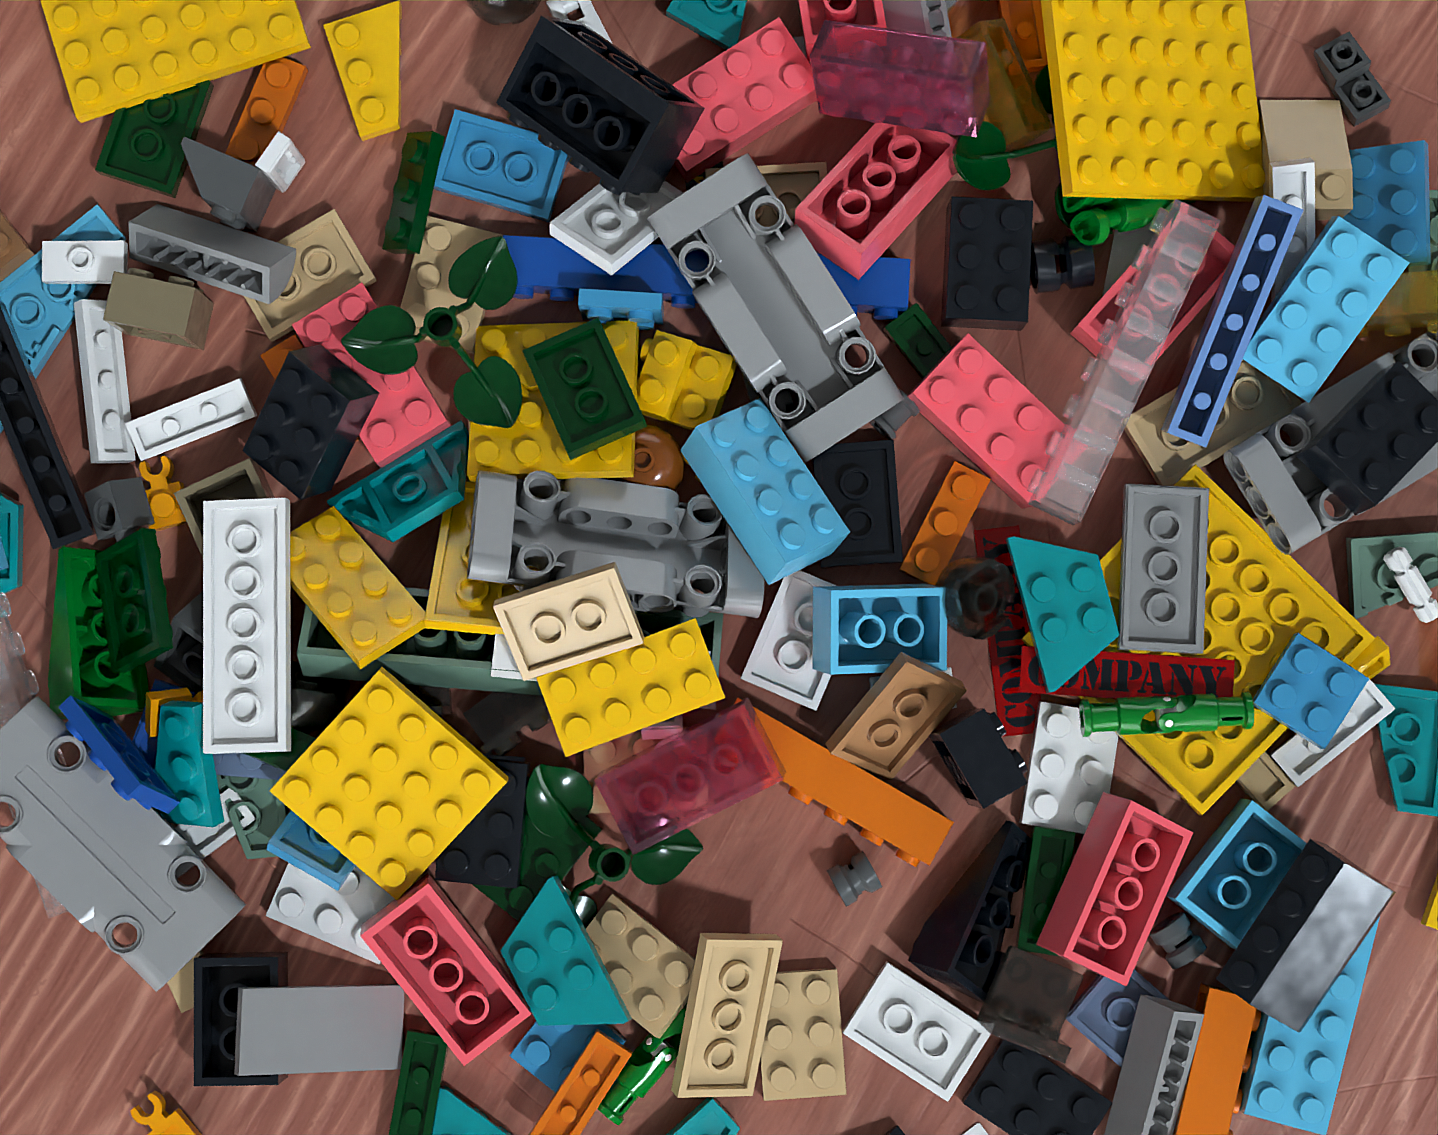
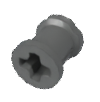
(895, 417)

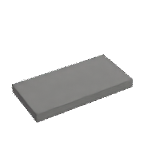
(1163, 569)
(319, 1029)

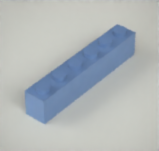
(1232, 319)

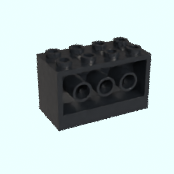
(598, 106)

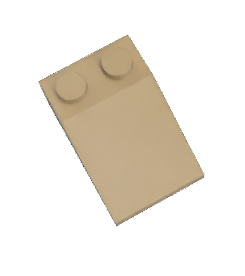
(1310, 131)

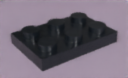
(864, 492)
(492, 843)
(1033, 1095)

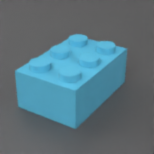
(871, 624)
(1237, 871)

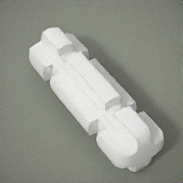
(1412, 584)

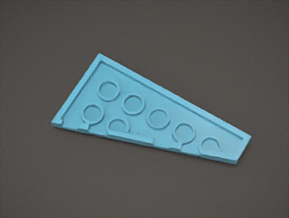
(46, 311)

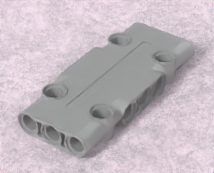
(776, 307)
(1283, 489)
(603, 521)
(104, 853)

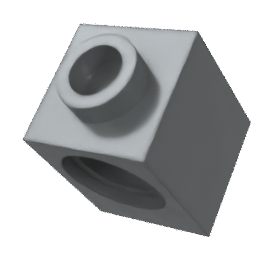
(119, 508)

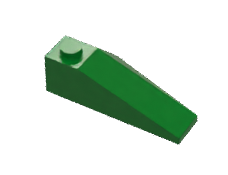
(80, 645)

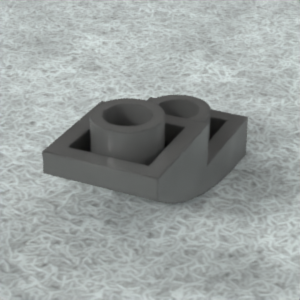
(1349, 79)

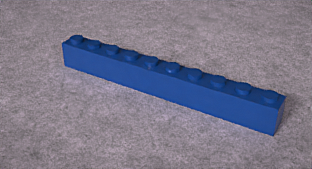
(557, 270)

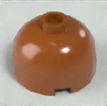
(656, 459)

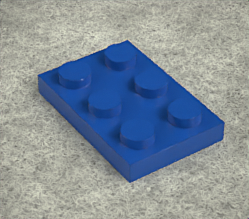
(118, 754)

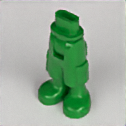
(1124, 215)

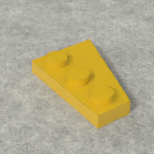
(369, 66)

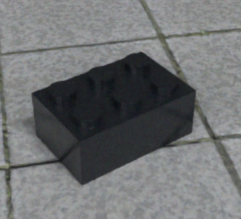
(987, 263)
(310, 421)
(1375, 439)
(979, 758)
(215, 1011)

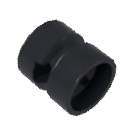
(1075, 263)

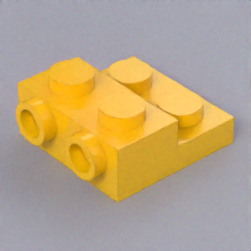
(682, 380)

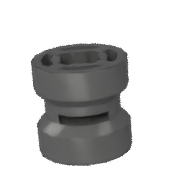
(854, 878)
(1178, 940)

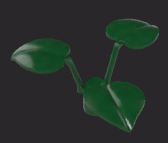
(984, 160)
(387, 335)
(561, 797)

